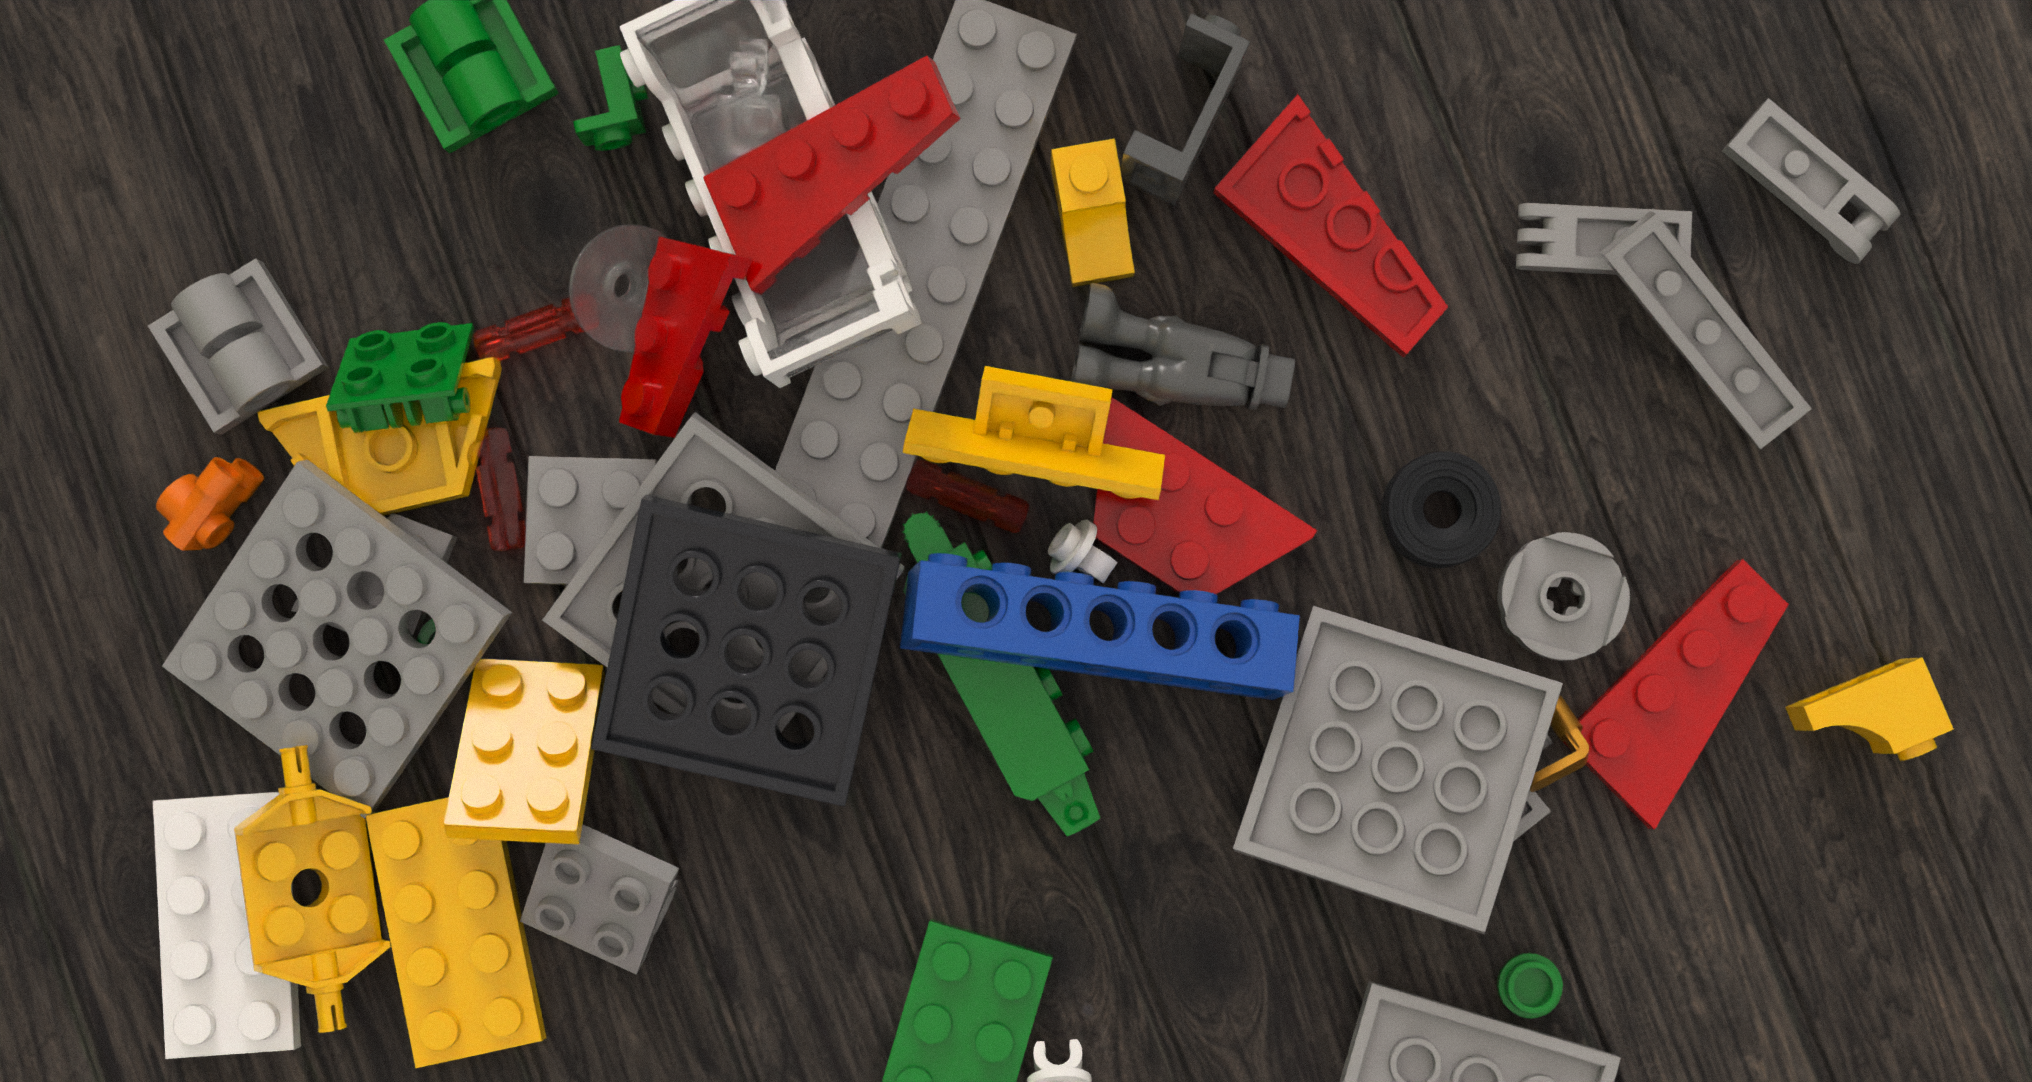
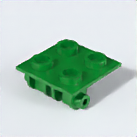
(399, 368)

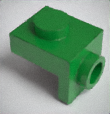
(624, 118)

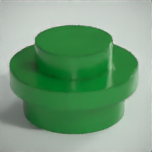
(1529, 985)

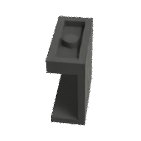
(1158, 168)

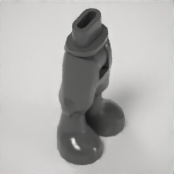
(1187, 359)

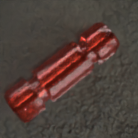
(526, 331)
(500, 492)
(967, 496)

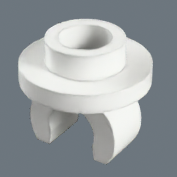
(1075, 549)
(1068, 1072)

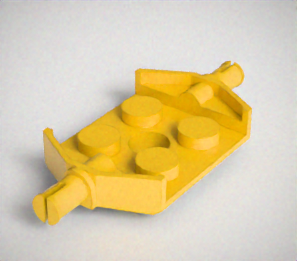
(341, 929)

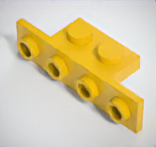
(1038, 431)

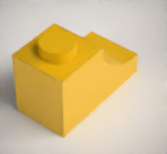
(1092, 212)
(1888, 707)

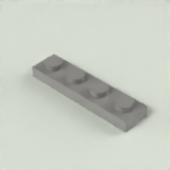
(1705, 330)

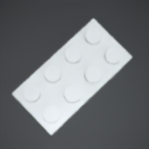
(207, 971)

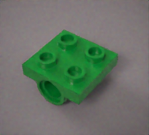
(469, 67)

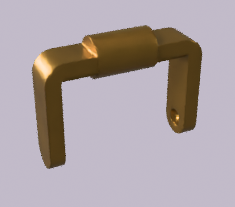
(1568, 730)

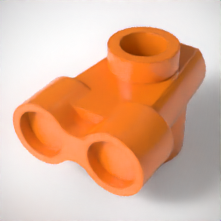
(202, 505)

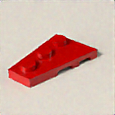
(676, 319)

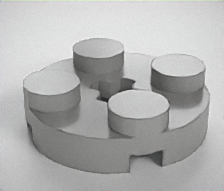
(1593, 577)

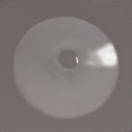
(595, 305)

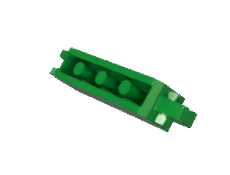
(1015, 706)

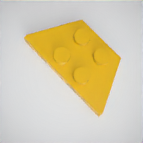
(393, 466)

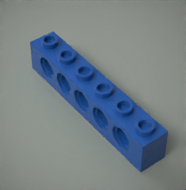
(1262, 635)

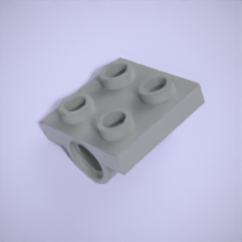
(236, 344)
(601, 897)

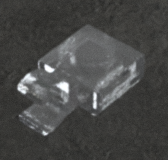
(749, 109)

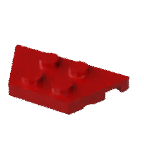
(1203, 527)

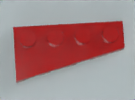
(811, 176)
(1320, 218)
(1672, 697)

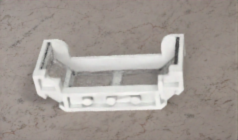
(854, 278)

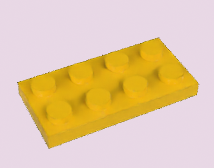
(454, 936)

